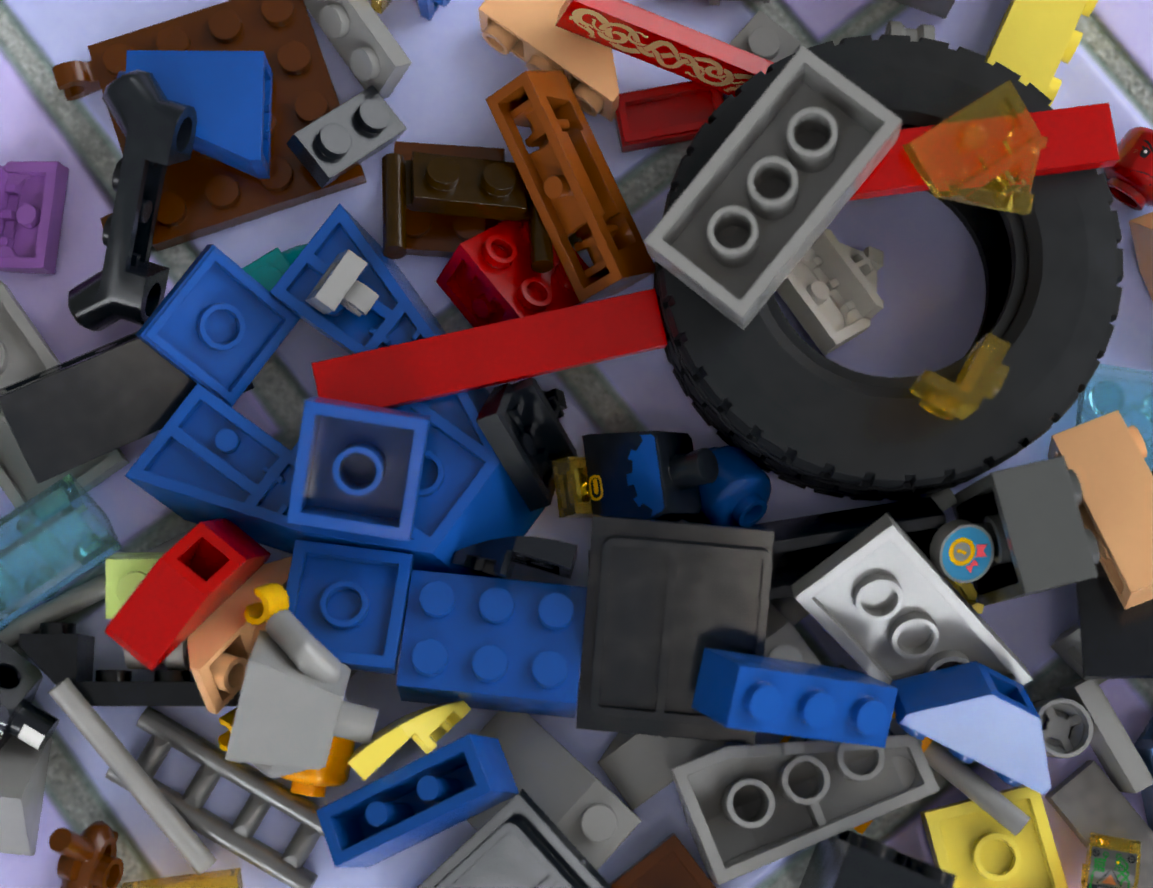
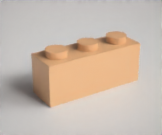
(1114, 499)

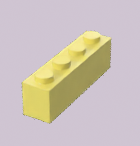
(1036, 38)

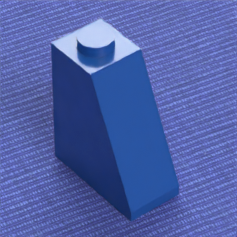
(229, 97)

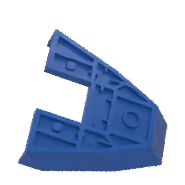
(223, 466)

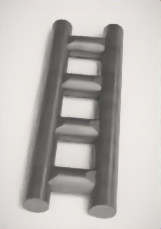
(264, 793)

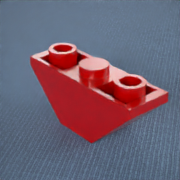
(185, 589)

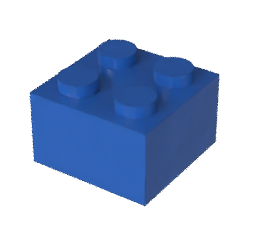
(358, 468)

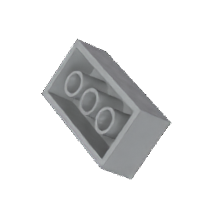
(773, 187)

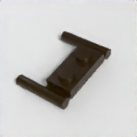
(461, 189)

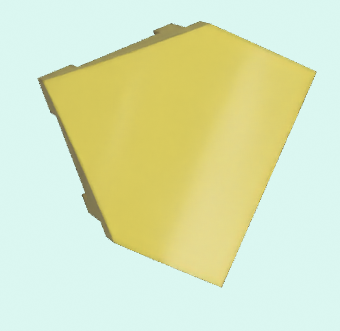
(423, 726)

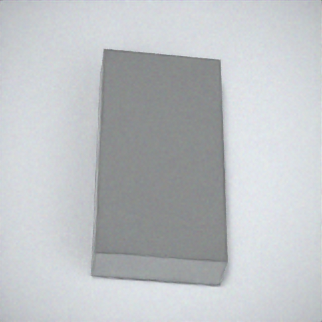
(1109, 737)

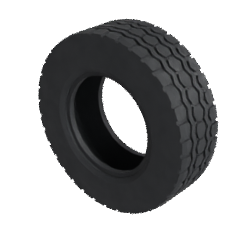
(865, 434)

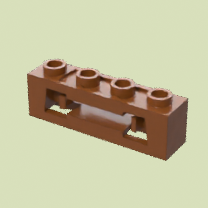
(571, 183)

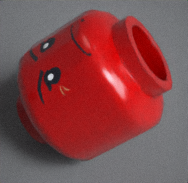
(1132, 175)

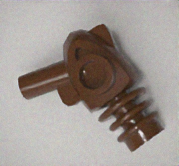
(87, 858)

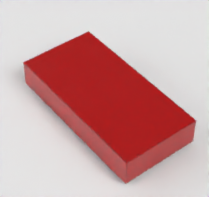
(664, 114)

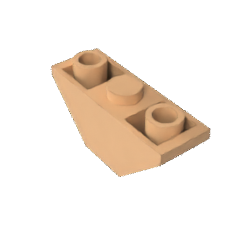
(532, 35)
(225, 639)

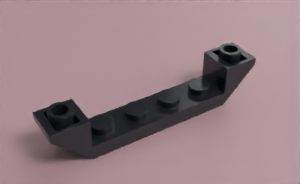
(71, 655)

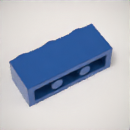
(793, 698)
(417, 801)

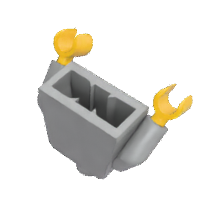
(290, 696)

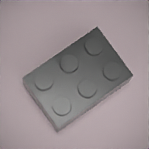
(1033, 529)

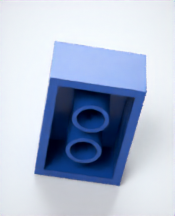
(492, 643)

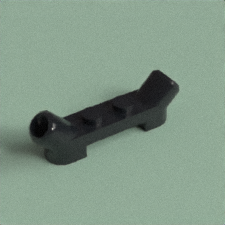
(156, 136)

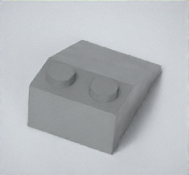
(561, 787)

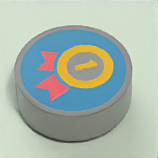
(962, 551)

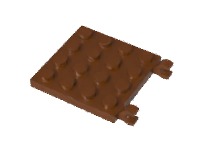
(203, 192)

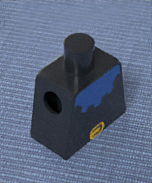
(647, 474)

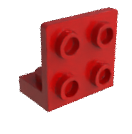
(494, 279)

